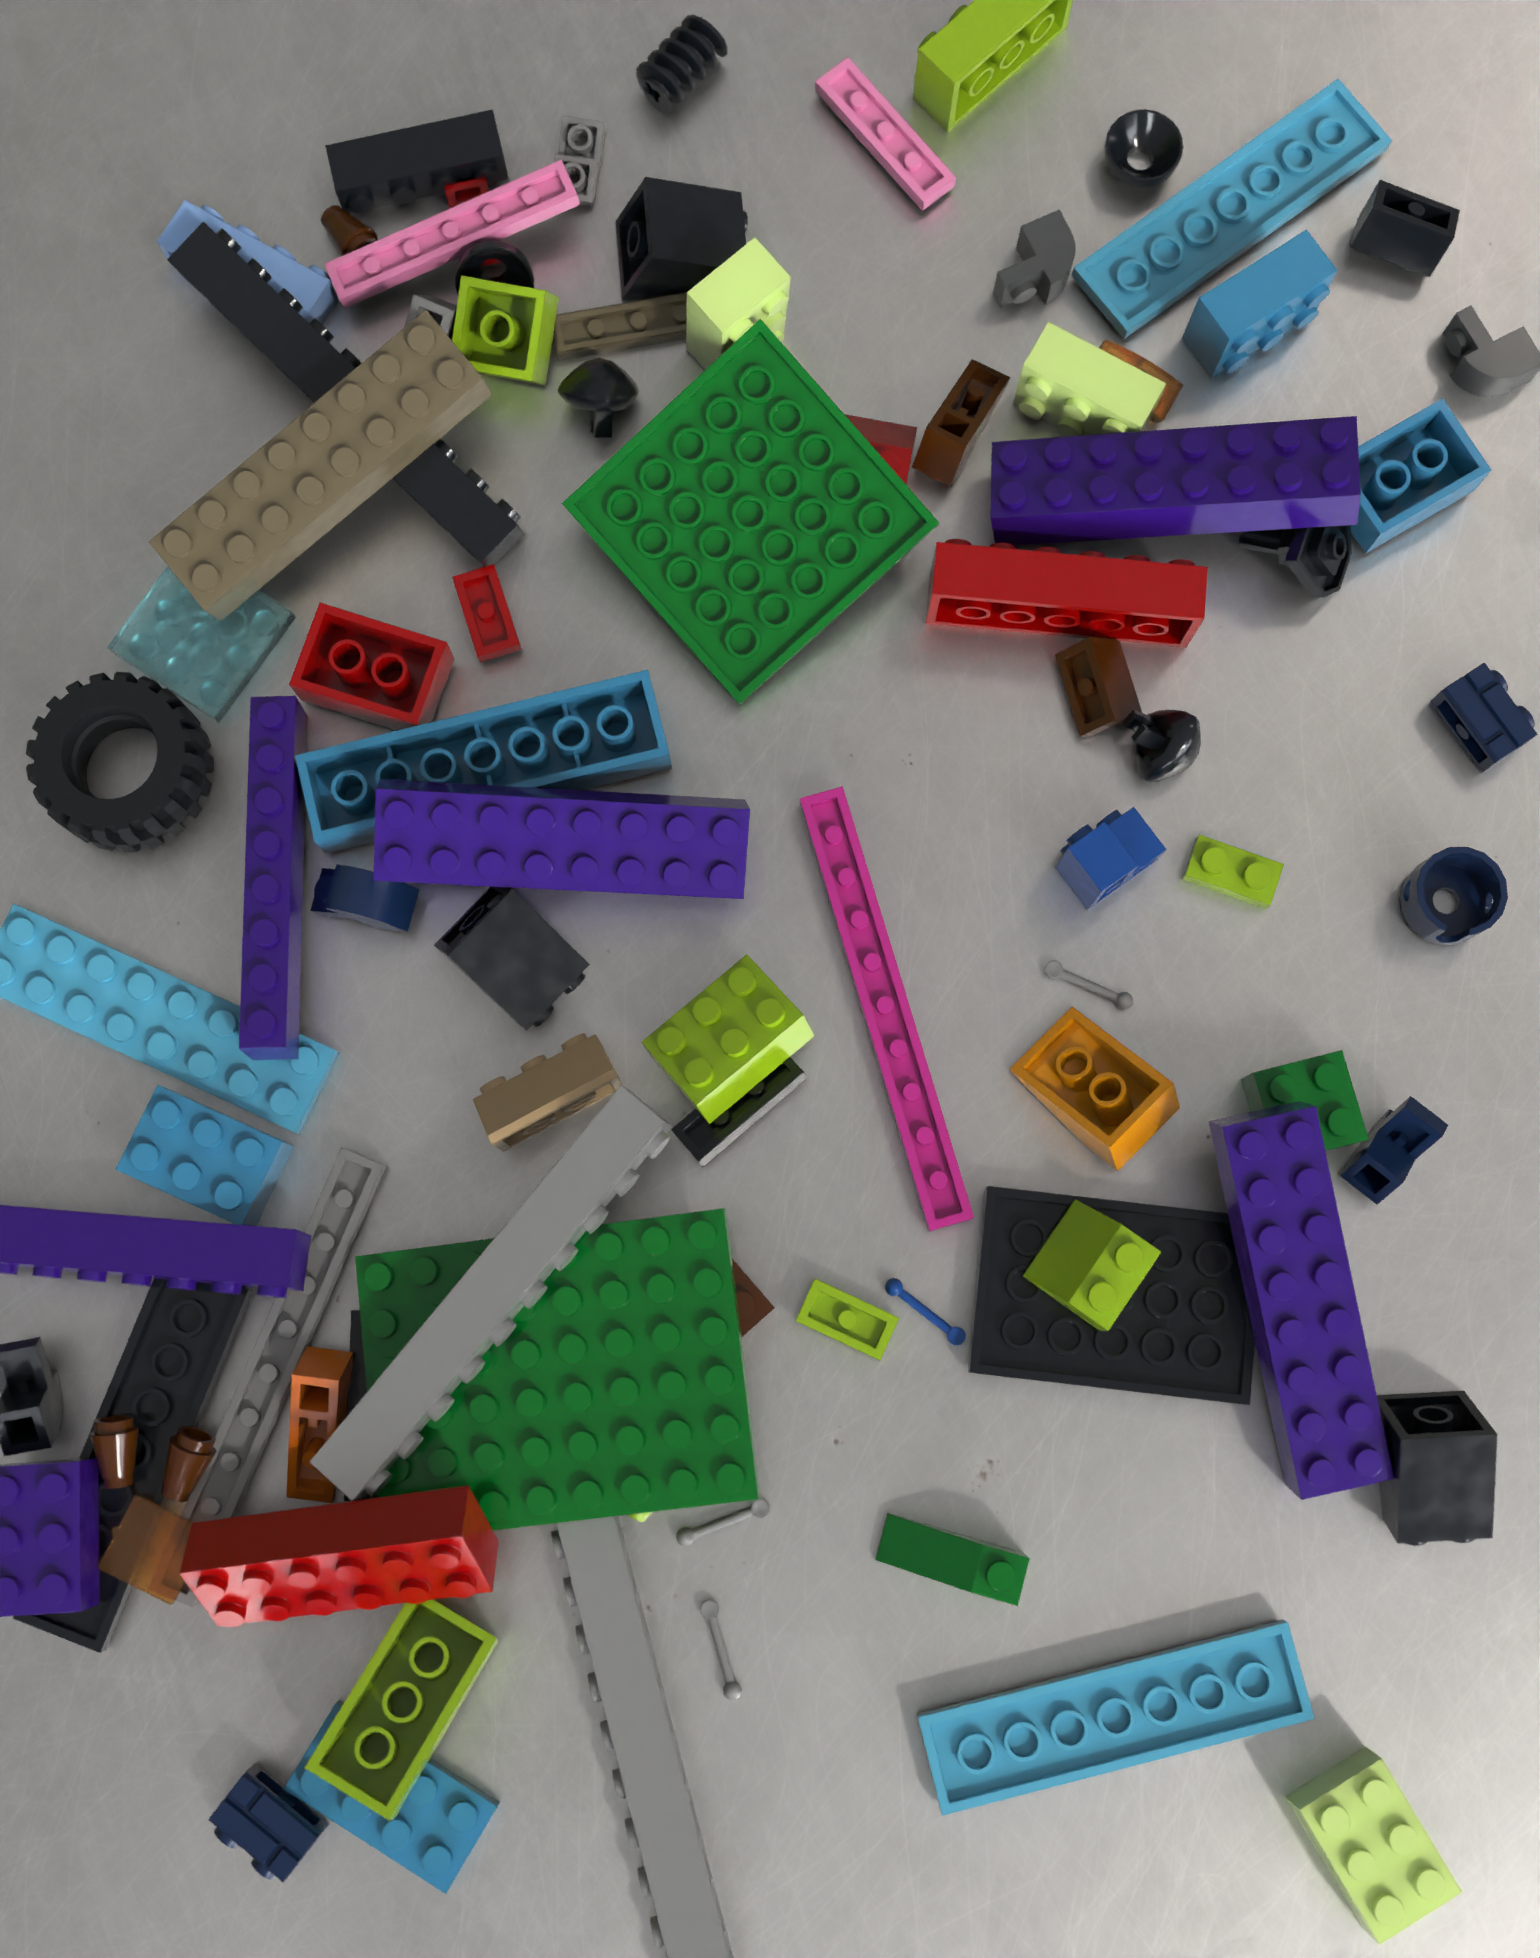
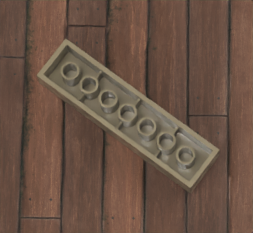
(321, 467)

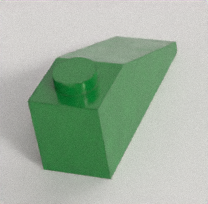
(953, 1559)

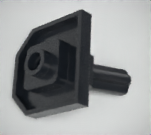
(1313, 554)

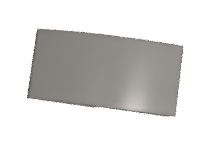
(581, 154)

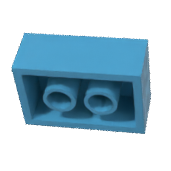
(1259, 305)
(1414, 474)
(205, 1157)

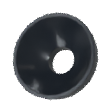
(1145, 133)
(517, 269)

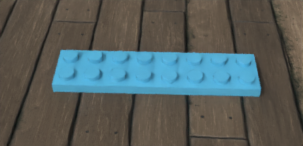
(1230, 208)
(153, 1018)
(1114, 1716)

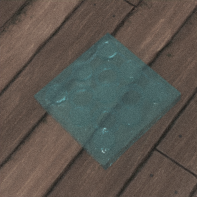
(195, 652)

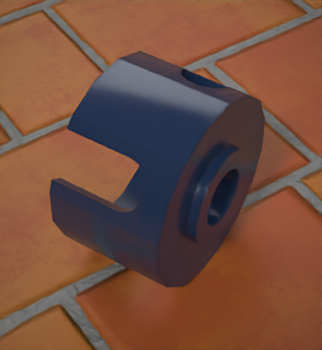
(1473, 882)

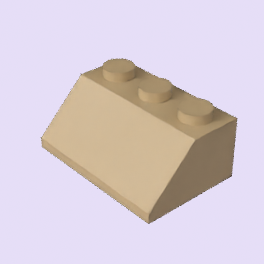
(546, 1091)

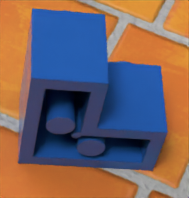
(1108, 856)

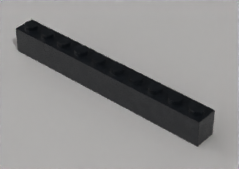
(315, 366)

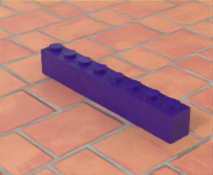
(273, 881)
(154, 1249)

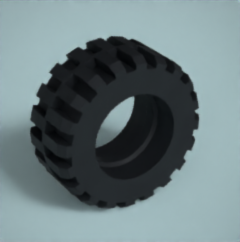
(84, 720)

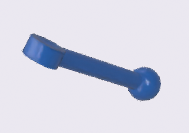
(955, 1334)

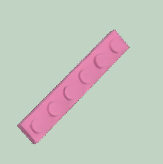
(452, 233)

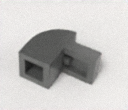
(1046, 262)
(1487, 365)

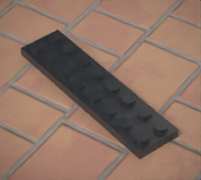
(165, 1386)

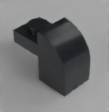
(29, 1398)

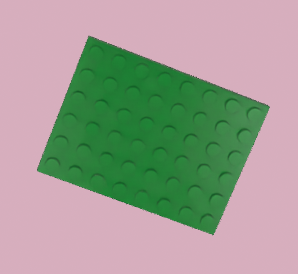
(606, 1392)

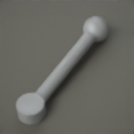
(1055, 970)
(759, 1508)
(709, 1610)

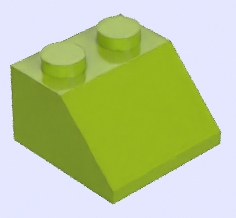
(1091, 1265)

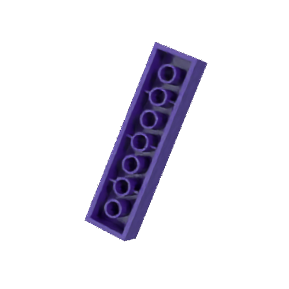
(1176, 482)
(560, 839)
(1301, 1299)

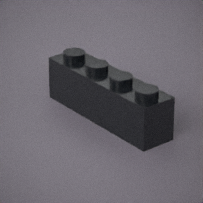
(416, 161)

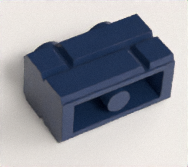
(1484, 716)
(267, 1824)

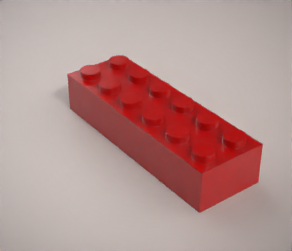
(1066, 593)
(341, 1557)

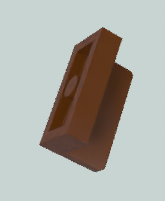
(1097, 684)

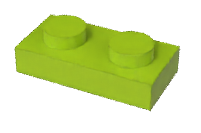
(1233, 871)
(847, 1319)

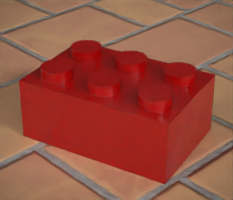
(371, 669)

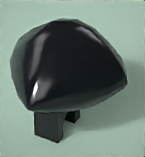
(601, 389)
(1164, 742)

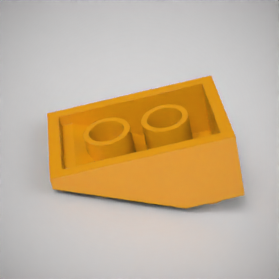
(1097, 1087)

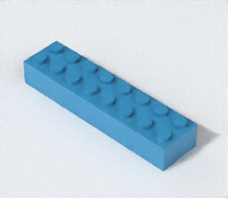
(546, 741)

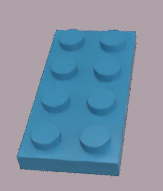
(431, 1829)

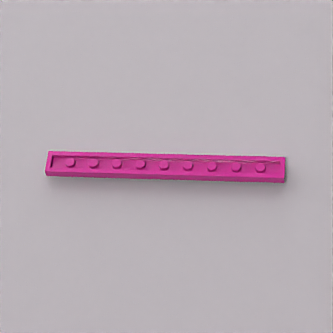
(886, 1010)

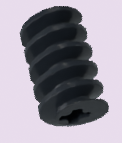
(678, 60)

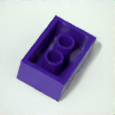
(49, 1537)

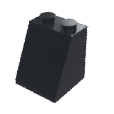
(676, 236)
(513, 956)
(1440, 1468)

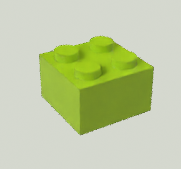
(505, 329)

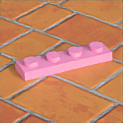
(885, 133)

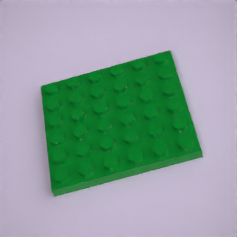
(750, 512)

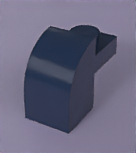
(354, 895)
(1392, 1148)

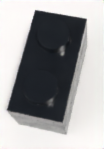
(1405, 228)

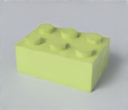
(733, 300)
(1084, 387)
(1373, 1844)

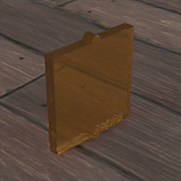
(149, 1549)

